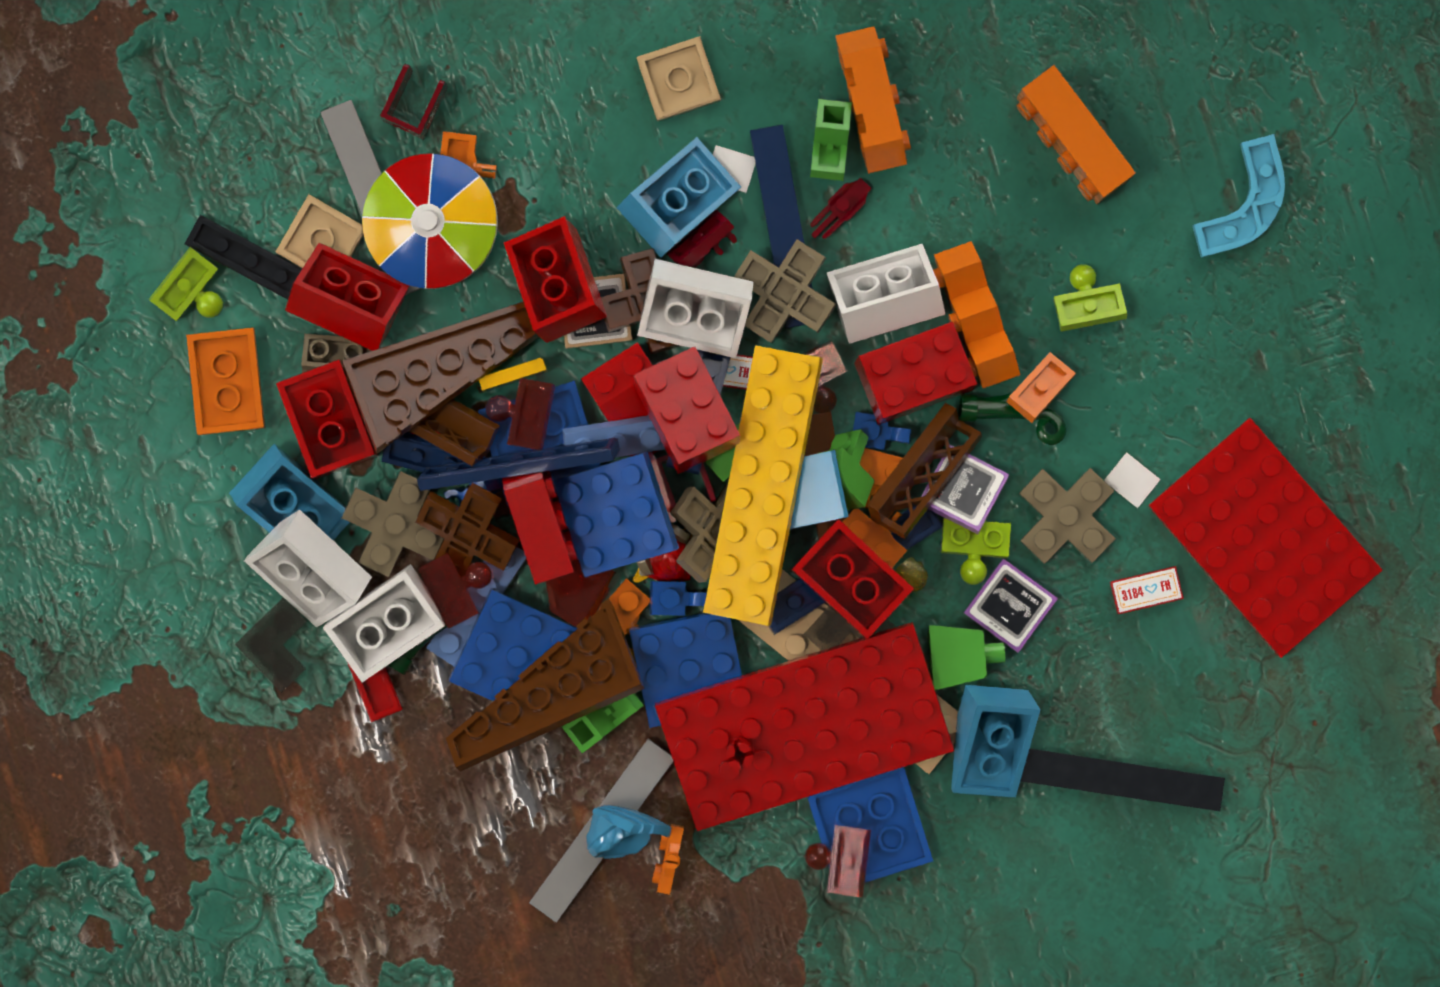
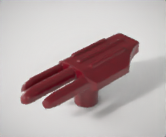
(844, 205)

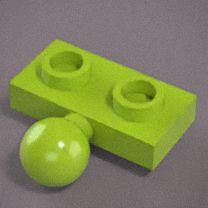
(186, 284)
(1089, 304)
(990, 542)

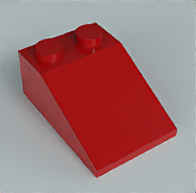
(614, 387)
(326, 420)

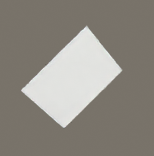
(737, 164)
(1132, 480)

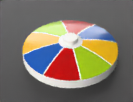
(430, 221)

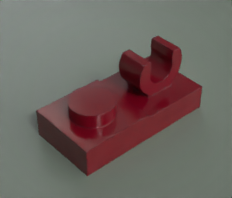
(698, 242)

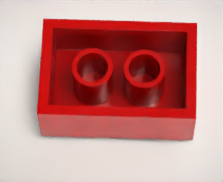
(555, 279)
(915, 373)
(686, 409)
(540, 525)
(852, 579)

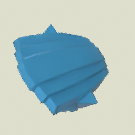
(621, 831)

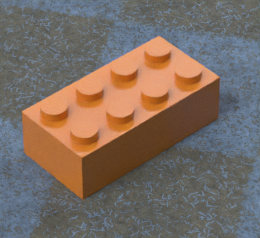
(1074, 135)

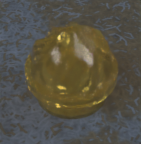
(913, 573)

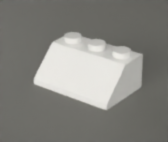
(886, 293)
(695, 308)
(308, 569)
(385, 623)

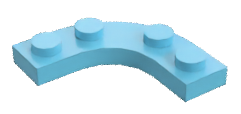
(1259, 208)

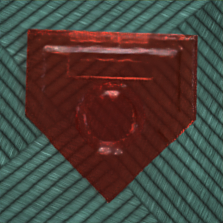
(578, 596)

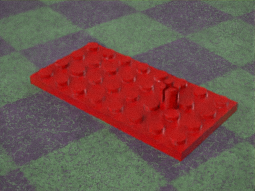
(804, 726)

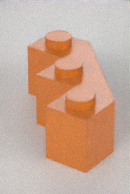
(872, 99)
(976, 314)

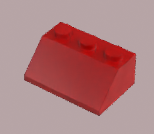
(346, 297)

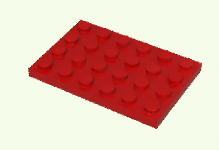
(1265, 537)

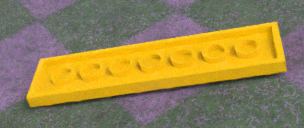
(763, 485)

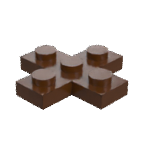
(626, 307)
(468, 528)

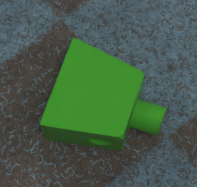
(960, 655)

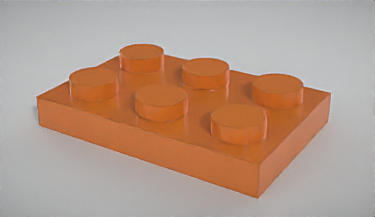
(225, 381)

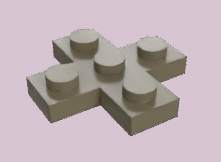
(785, 291)
(1067, 515)
(703, 522)
(391, 524)

